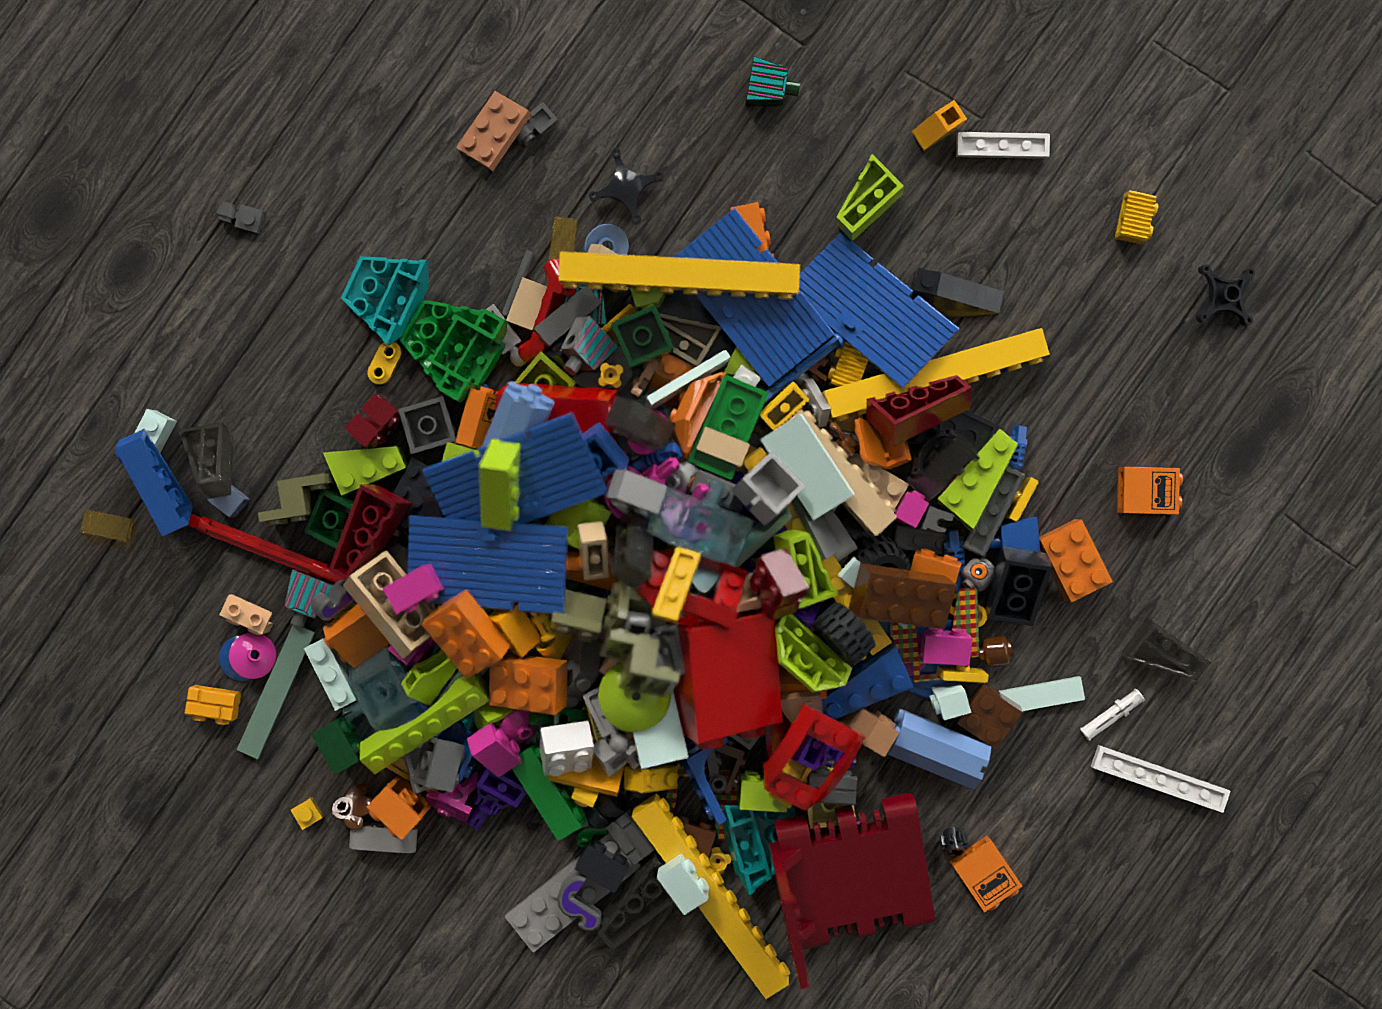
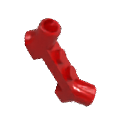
(551, 301)

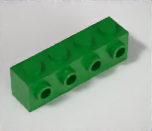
(549, 797)

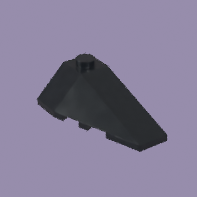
(954, 295)

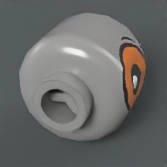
(683, 477)
(977, 574)

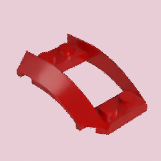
(726, 597)
(824, 729)

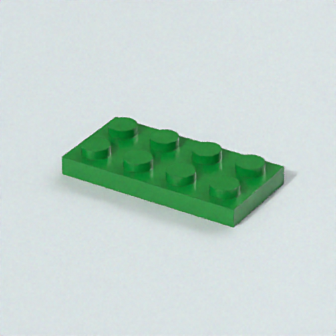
(733, 414)

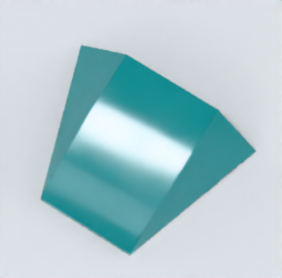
(387, 293)
(748, 842)

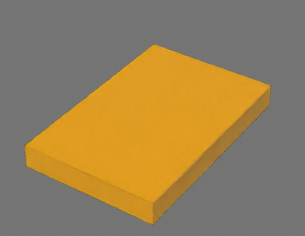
(592, 779)

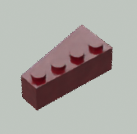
(919, 409)
(368, 528)

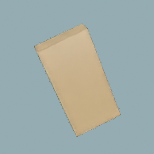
(722, 446)

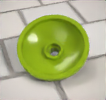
(623, 711)

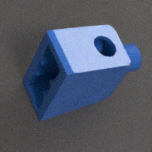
(1018, 535)

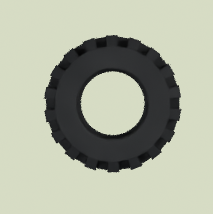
(880, 552)
(844, 633)

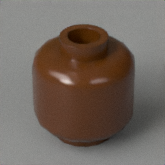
(996, 651)

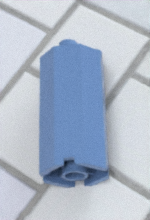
(518, 412)
(939, 749)

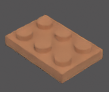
(493, 130)

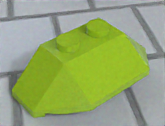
(808, 656)

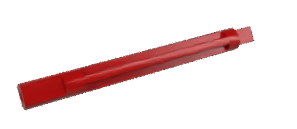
(262, 547)

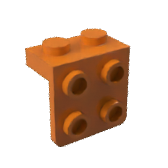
(878, 449)

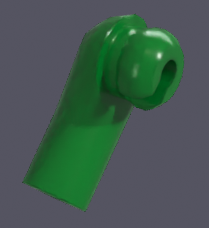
(587, 834)

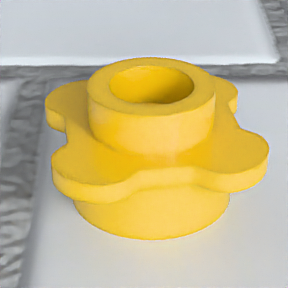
(606, 370)
(724, 860)

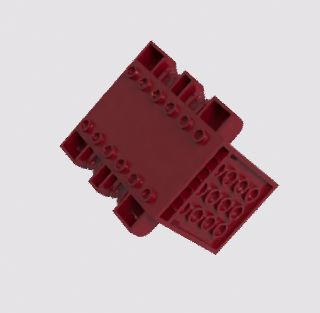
(850, 875)

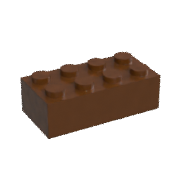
(902, 596)

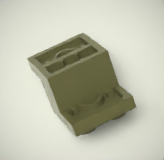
(296, 499)
(623, 599)
(580, 618)
(639, 663)

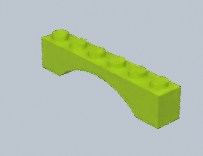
(430, 676)
(392, 744)

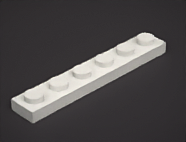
(1160, 778)

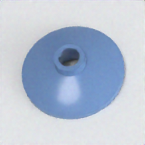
(612, 235)

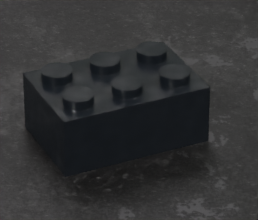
(412, 488)
(1017, 586)

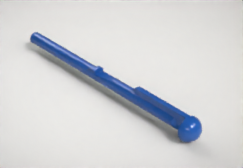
(836, 341)

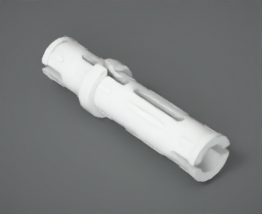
(1119, 709)

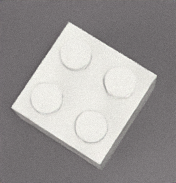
(566, 748)

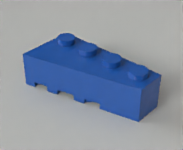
(605, 450)
(154, 482)
(869, 683)

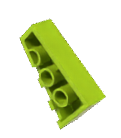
(973, 489)

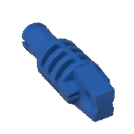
(1018, 434)
(657, 457)
(955, 548)

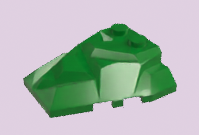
(455, 345)

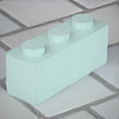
(331, 673)

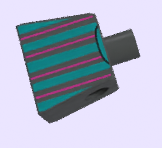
(586, 346)
(300, 592)

